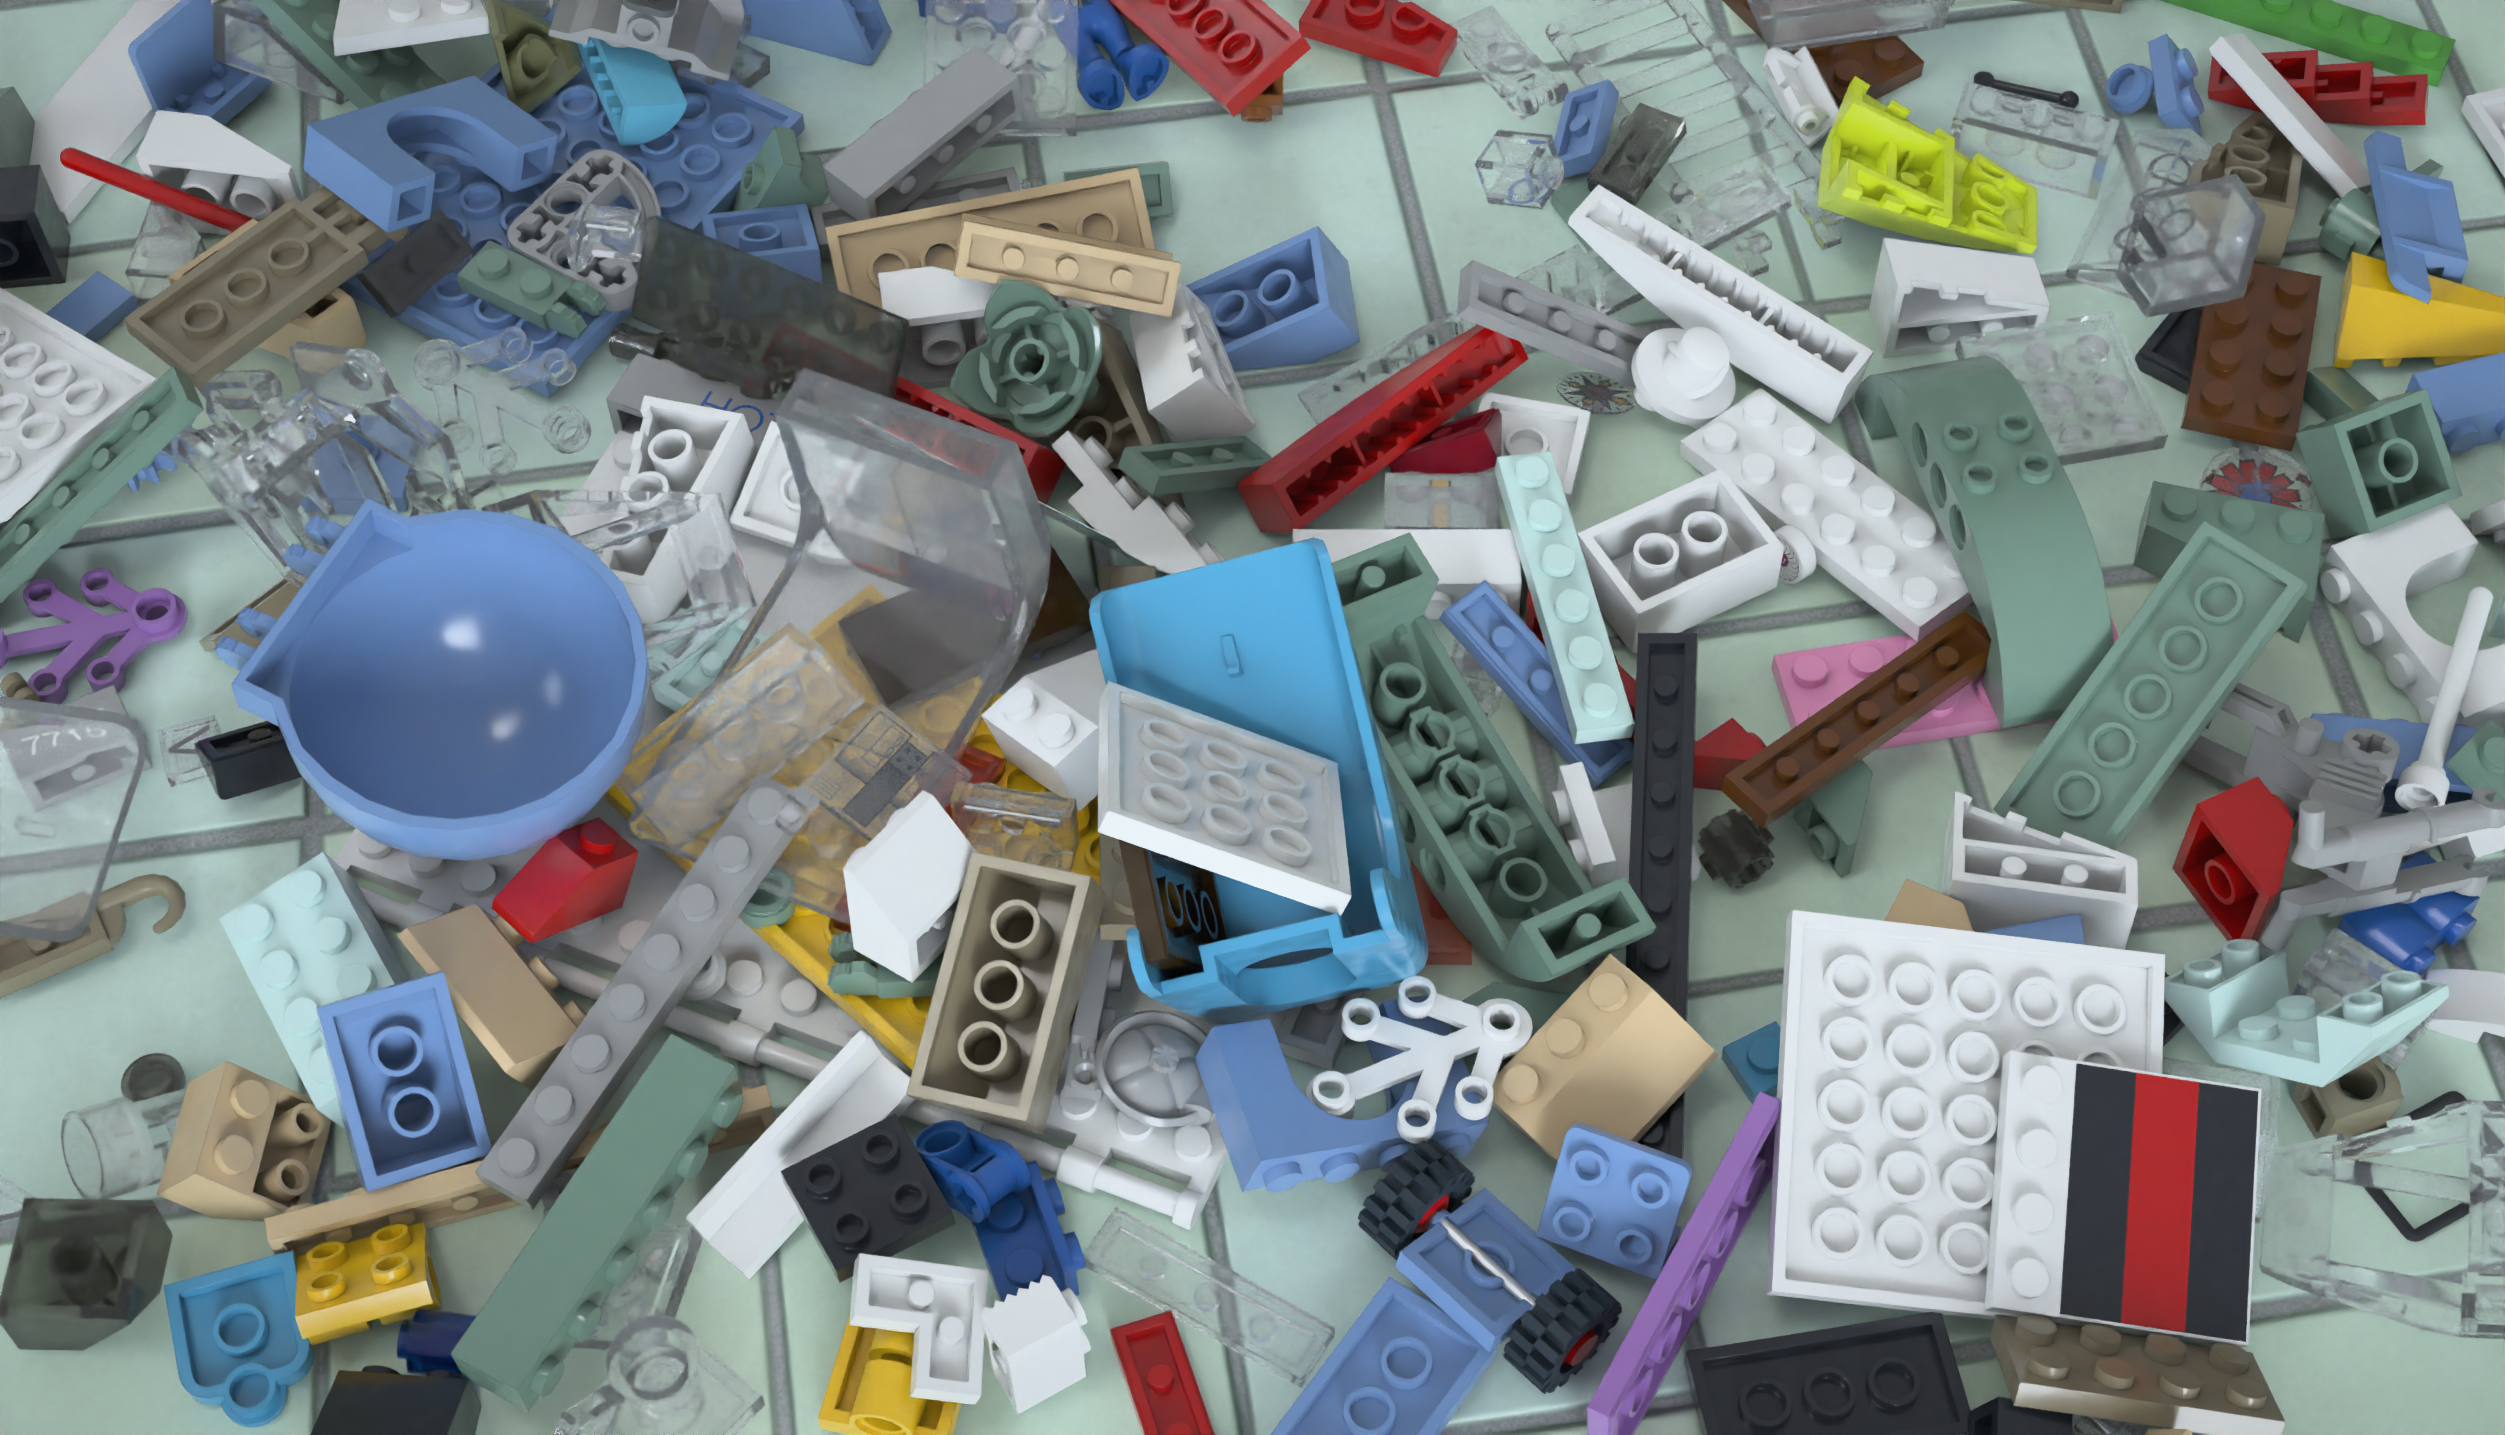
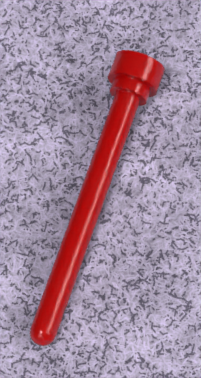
(153, 189)

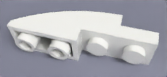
(1118, 509)

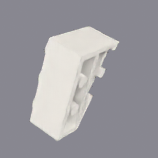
(1939, 292)
(1188, 372)
(2025, 876)

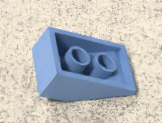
(1283, 304)
(403, 1081)

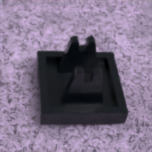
(867, 1196)

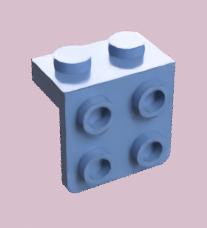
(179, 67)
(1615, 1200)

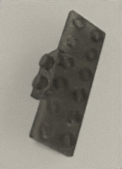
(758, 320)

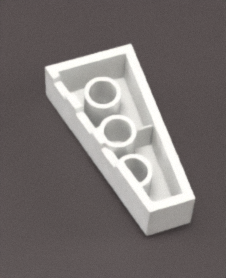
(676, 451)

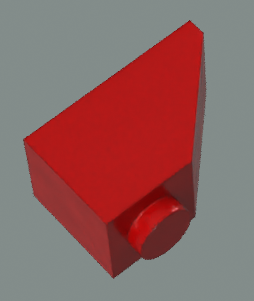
(568, 881)

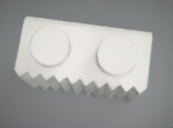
(1036, 1342)

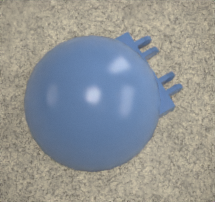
(450, 678)

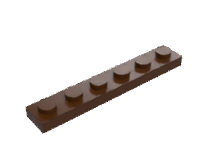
(1859, 721)

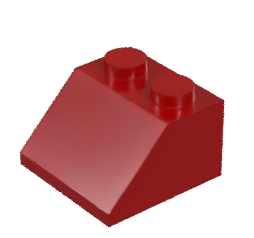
(2236, 857)

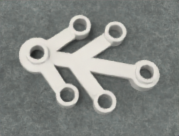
(1426, 1055)

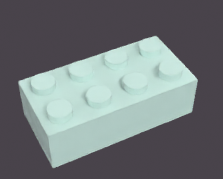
(306, 947)

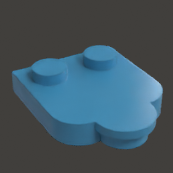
(240, 1337)

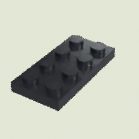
(1833, 1381)

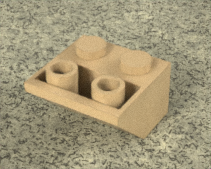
(243, 1146)

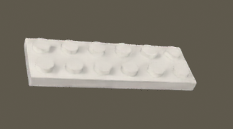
(1855, 520)

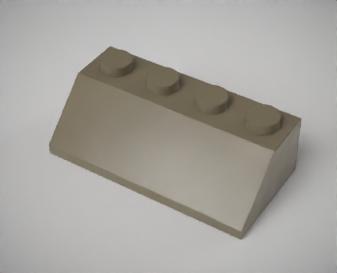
(1007, 992)

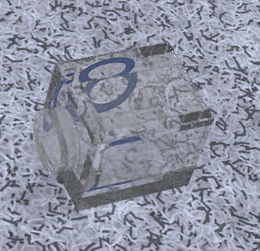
(1520, 169)

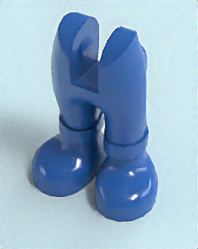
(1099, 79)

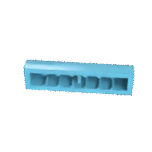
(634, 90)

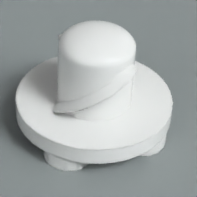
(1684, 375)

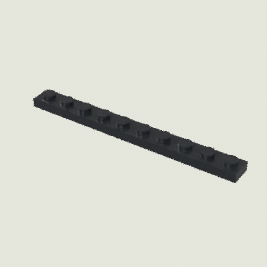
(1664, 833)

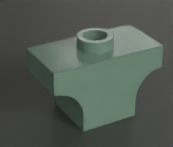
(782, 175)

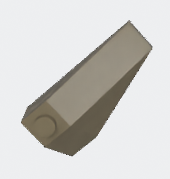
(2270, 172)

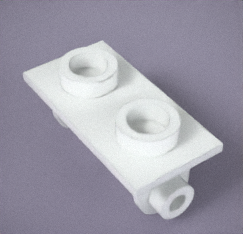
(1801, 92)

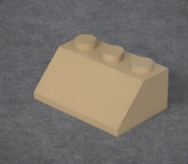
(497, 989)
(1601, 1060)

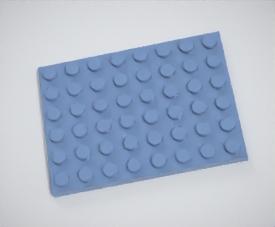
(689, 167)

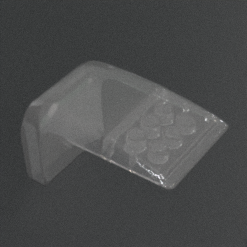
(915, 553)

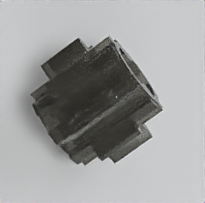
(1735, 849)

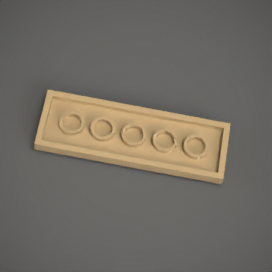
(1094, 206)

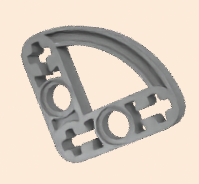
(576, 187)

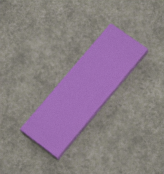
(1687, 1276)

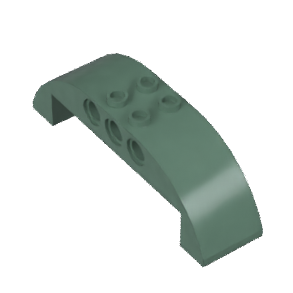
(2006, 524)
(1460, 793)

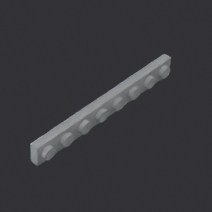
(638, 998)

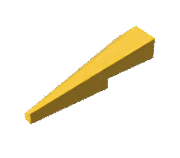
(2392, 326)

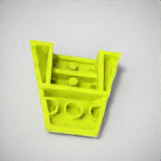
(1917, 182)

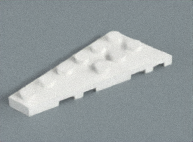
(399, 23)

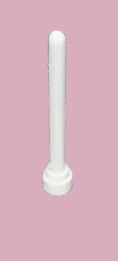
(2425, 780)

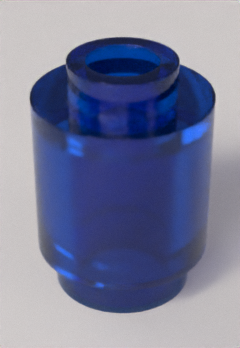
(430, 1339)

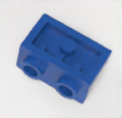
(1026, 1239)

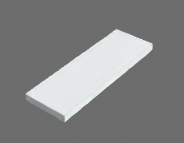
(96, 111)

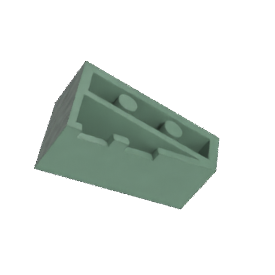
(2275, 531)

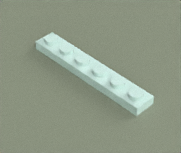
(1564, 598)

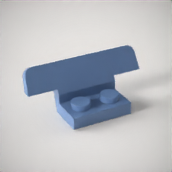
(2415, 220)

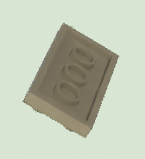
(2134, 1377)

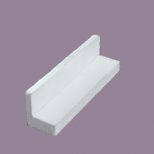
(750, 1206)

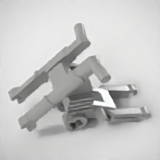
(2339, 807)

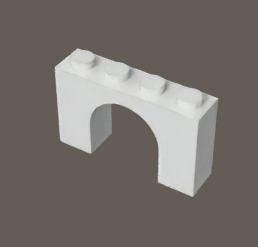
(2370, 585)

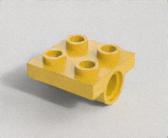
(365, 1280)
(872, 1389)

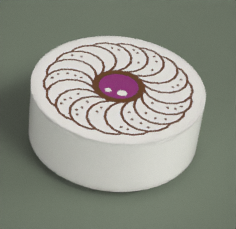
(1798, 555)

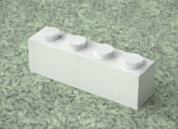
(1457, 556)

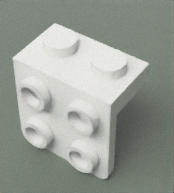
(1597, 825)

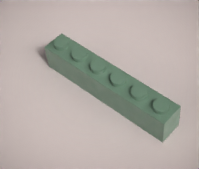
(599, 1224)

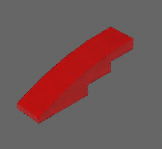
(2336, 91)

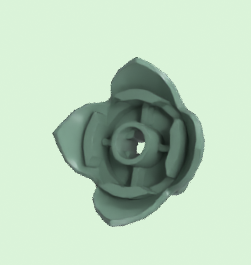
(1020, 328)

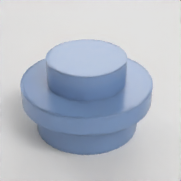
(2129, 88)

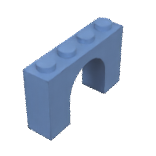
(367, 158)
(1286, 1139)

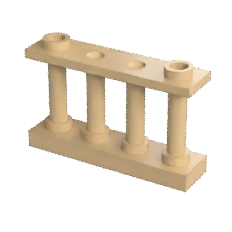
(1067, 264)

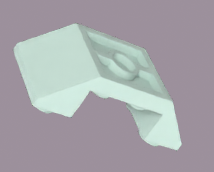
(2246, 1019)

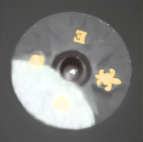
(1596, 393)

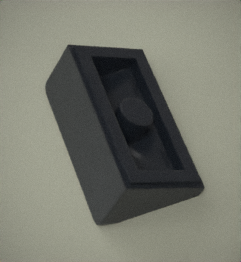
(246, 760)

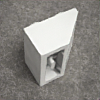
(907, 887)

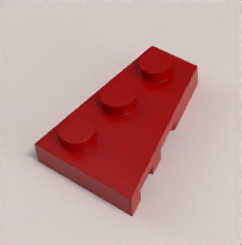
(1382, 30)

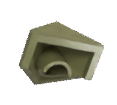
(528, 58)

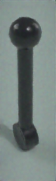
(2067, 98)

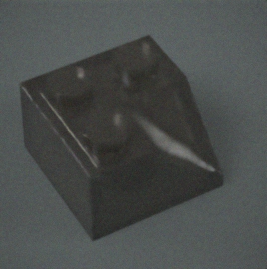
(81, 1270)

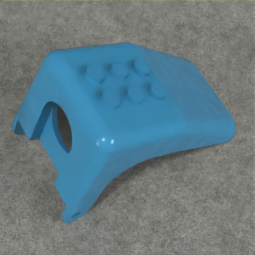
(1274, 655)

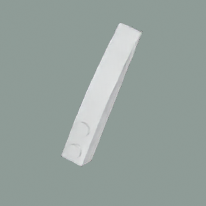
(1696, 288)

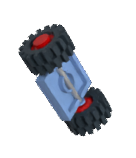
(1487, 1267)

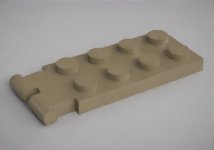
(257, 284)

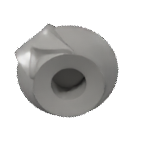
(1151, 1069)

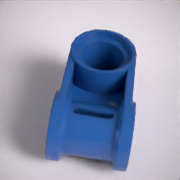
(971, 1167)

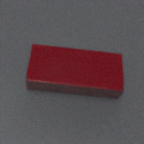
(1456, 447)

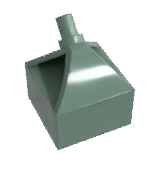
(2379, 464)

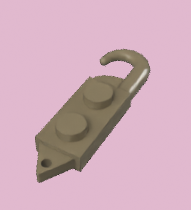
(33, 961)

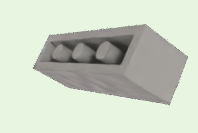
(924, 137)

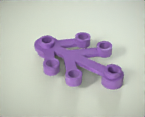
(146, 618)

